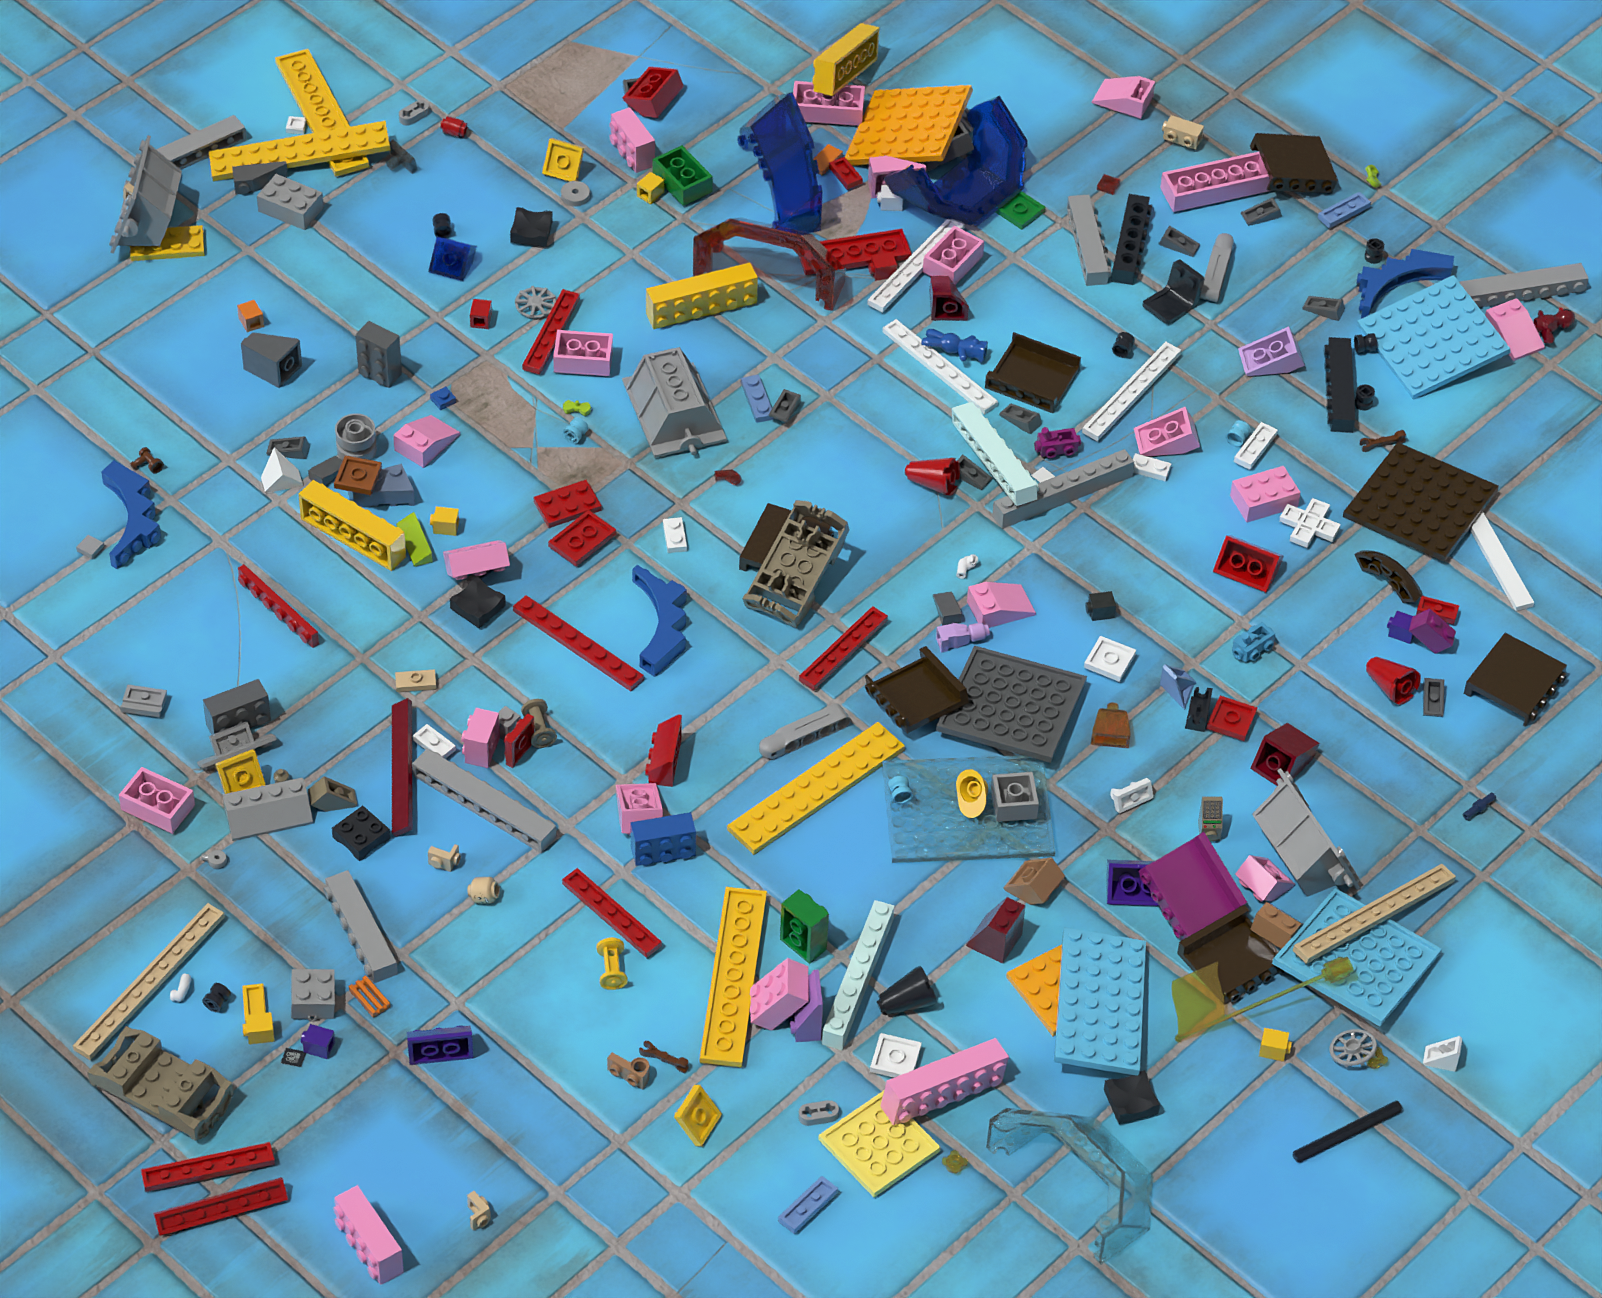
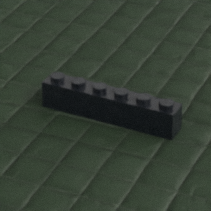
(1340, 385)

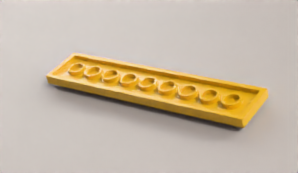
(316, 102)
(303, 149)
(815, 788)
(733, 977)

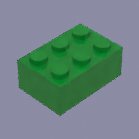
(683, 175)
(804, 926)

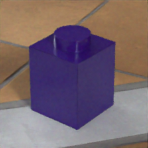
(1400, 626)
(318, 1041)

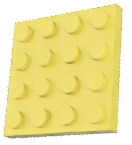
(877, 1149)

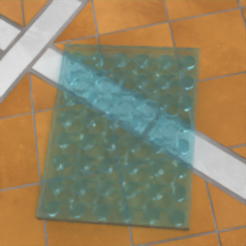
(935, 828)

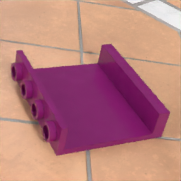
(1192, 886)

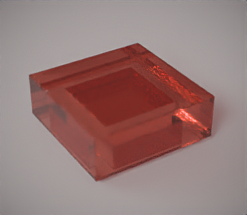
(1108, 184)

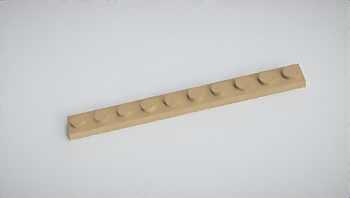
(1373, 913)
(148, 981)

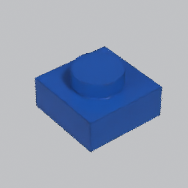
(443, 398)

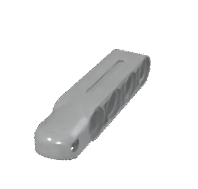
(1217, 267)
(804, 731)

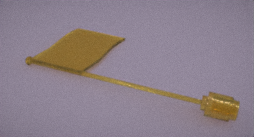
(1201, 1000)

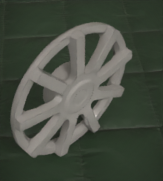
(535, 302)
(1353, 1047)

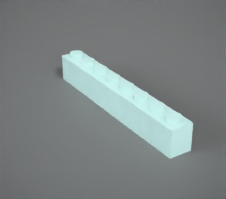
(994, 453)
(858, 975)

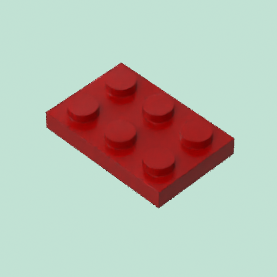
(567, 503)
(582, 538)

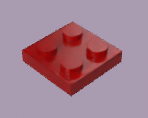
(1232, 718)
(519, 740)

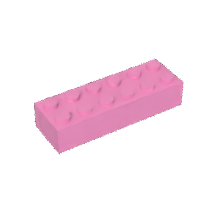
(1215, 181)
(944, 1081)

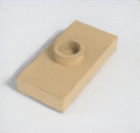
(415, 680)

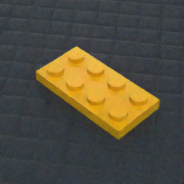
(176, 243)

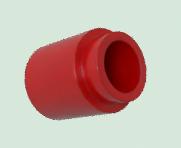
(454, 126)

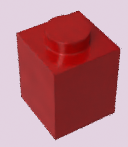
(882, 266)
(480, 313)

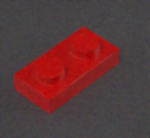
(845, 173)
(1443, 609)

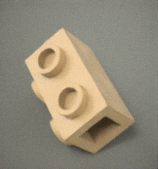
(1183, 132)

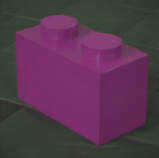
(1432, 631)

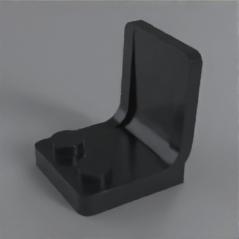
(1178, 295)

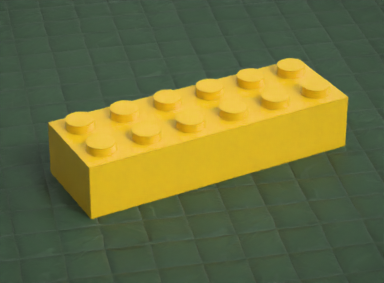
(846, 59)
(701, 295)
(352, 525)

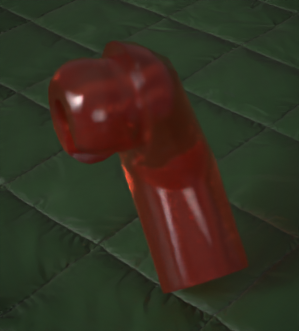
(729, 475)

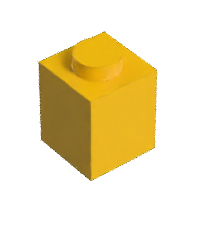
(650, 188)
(445, 521)
(259, 1028)
(1275, 1044)

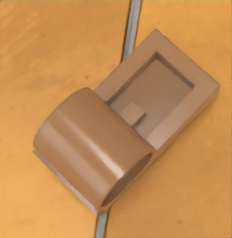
(628, 1070)

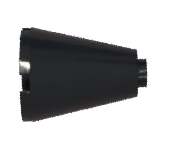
(907, 993)

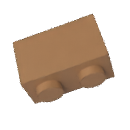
(1035, 880)
(1275, 925)

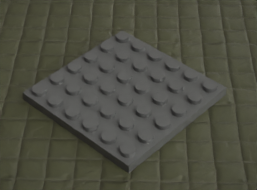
(1014, 704)

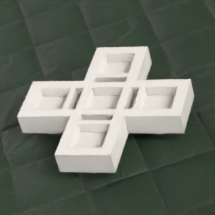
(1309, 522)

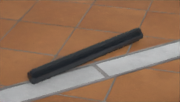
(1347, 1131)

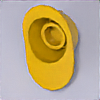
(971, 793)

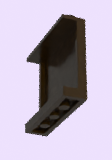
(1295, 162)
(1033, 373)
(766, 533)
(1517, 677)
(918, 692)
(1241, 954)

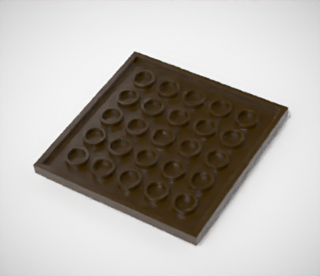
(1420, 501)

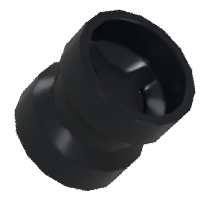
(442, 225)
(1374, 251)
(1364, 343)
(1123, 344)
(1364, 397)
(216, 997)

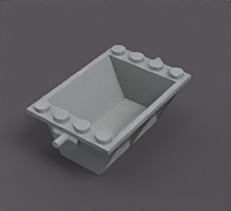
(150, 206)
(672, 404)
(1302, 840)

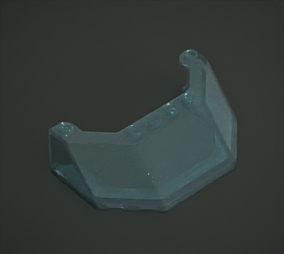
(1128, 1179)

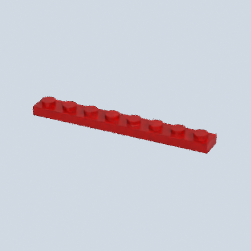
(578, 643)

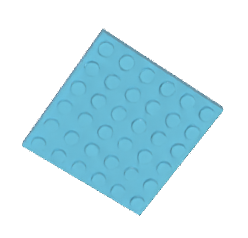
(1434, 337)
(1384, 960)

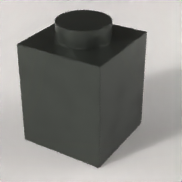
(1101, 606)

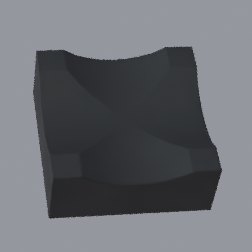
(531, 227)
(477, 602)
(361, 832)
(1131, 1097)

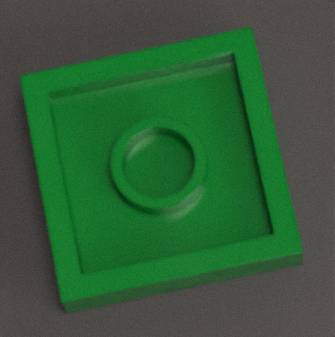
(1021, 210)

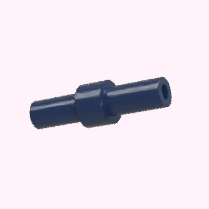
(1479, 806)

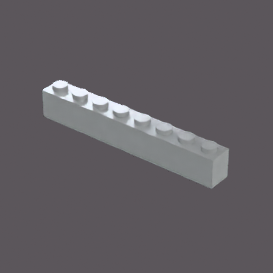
(1527, 285)
(1066, 488)
(484, 800)

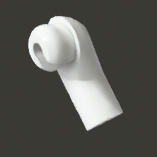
(965, 564)
(184, 986)

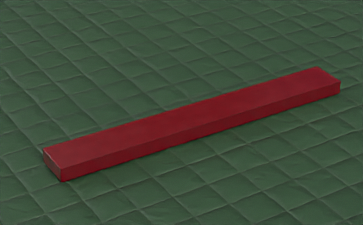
(402, 767)

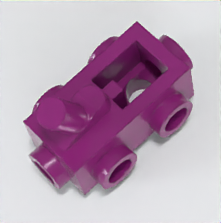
(1057, 442)

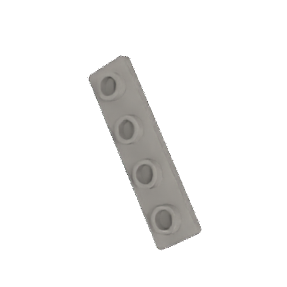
(232, 743)

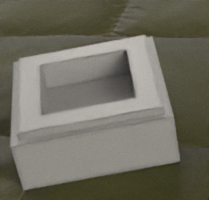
(90, 546)

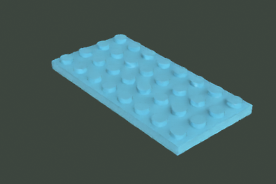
(1100, 1001)

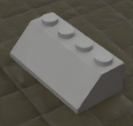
(267, 809)

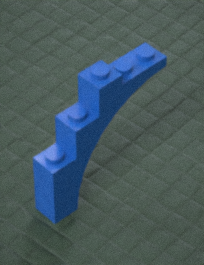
(1416, 267)
(134, 494)
(667, 640)

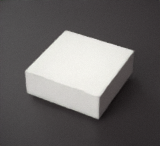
(296, 125)

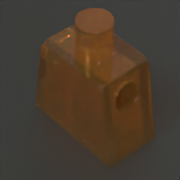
(1111, 727)

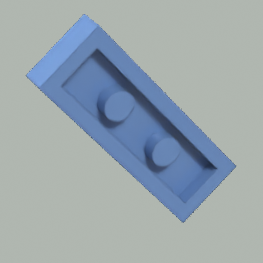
(1344, 210)
(756, 398)
(807, 1204)

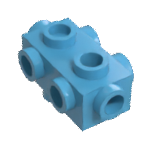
(1252, 642)

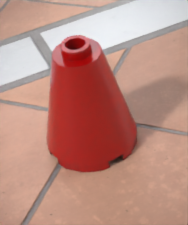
(935, 474)
(1394, 679)

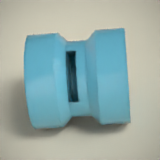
(575, 431)
(1238, 433)
(900, 787)

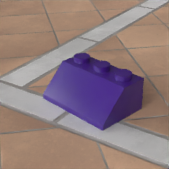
(1125, 884)
(440, 1045)

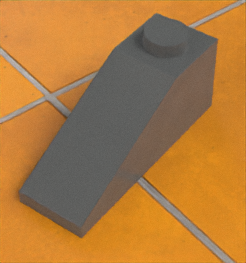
(256, 176)

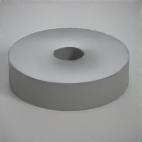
(575, 193)

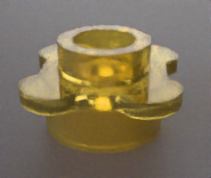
(1377, 1062)
(954, 1167)

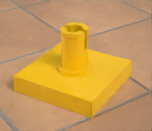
(563, 160)
(240, 772)
(697, 1115)

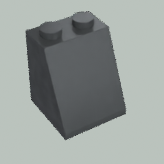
(271, 357)

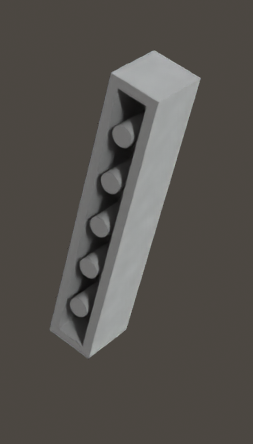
(198, 144)
(1088, 240)
(361, 927)

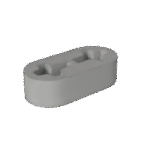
(413, 112)
(818, 1113)

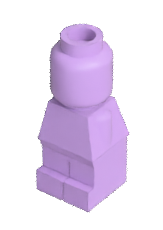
(958, 635)

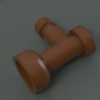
(155, 464)

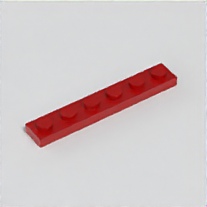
(546, 338)
(278, 606)
(843, 648)
(612, 912)
(207, 1167)
(220, 1206)

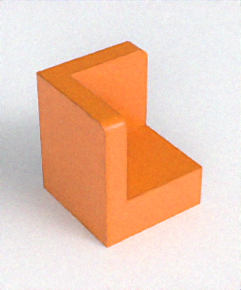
(250, 315)

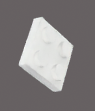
(1110, 658)
(895, 1056)

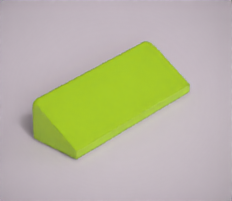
(415, 540)

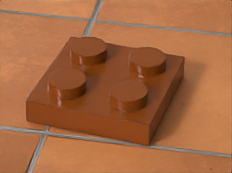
(358, 475)

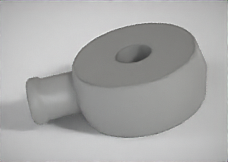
(216, 859)

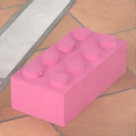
(841, 108)
(368, 1235)

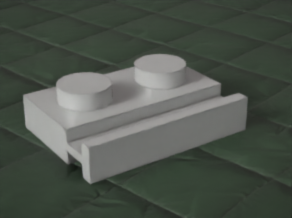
(143, 701)

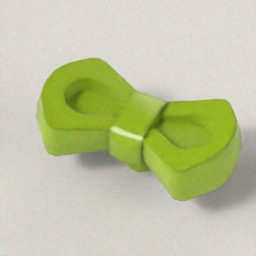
(1372, 178)
(583, 408)

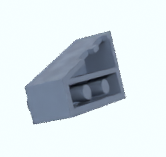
(391, 488)

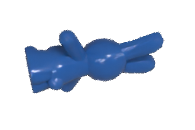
(952, 344)

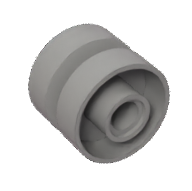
(356, 437)

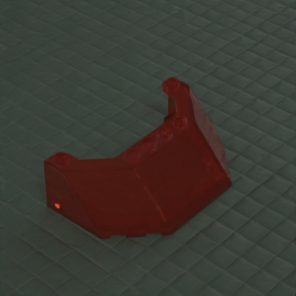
(829, 270)

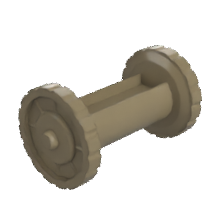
(542, 736)

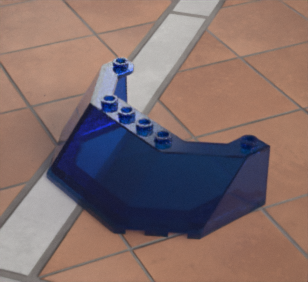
(787, 162)
(981, 180)

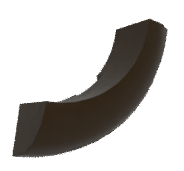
(1398, 576)

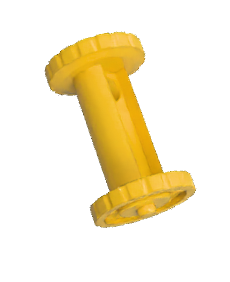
(610, 949)

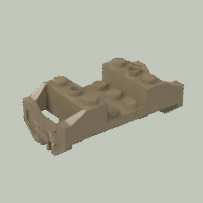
(796, 564)
(162, 1082)

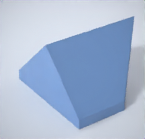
(1177, 684)

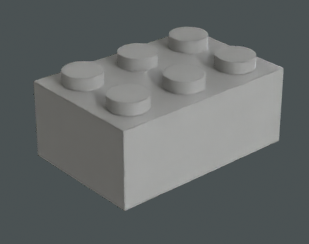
(290, 201)

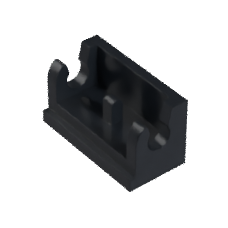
(1198, 710)

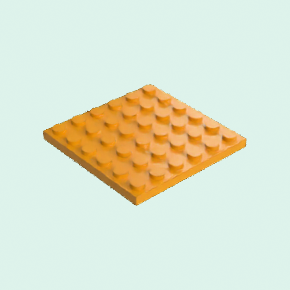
(909, 124)

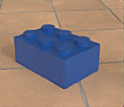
(663, 839)

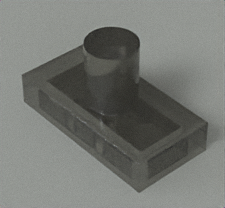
(400, 157)

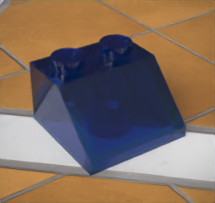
(452, 258)

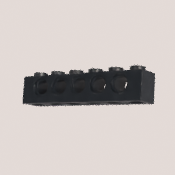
(1131, 238)

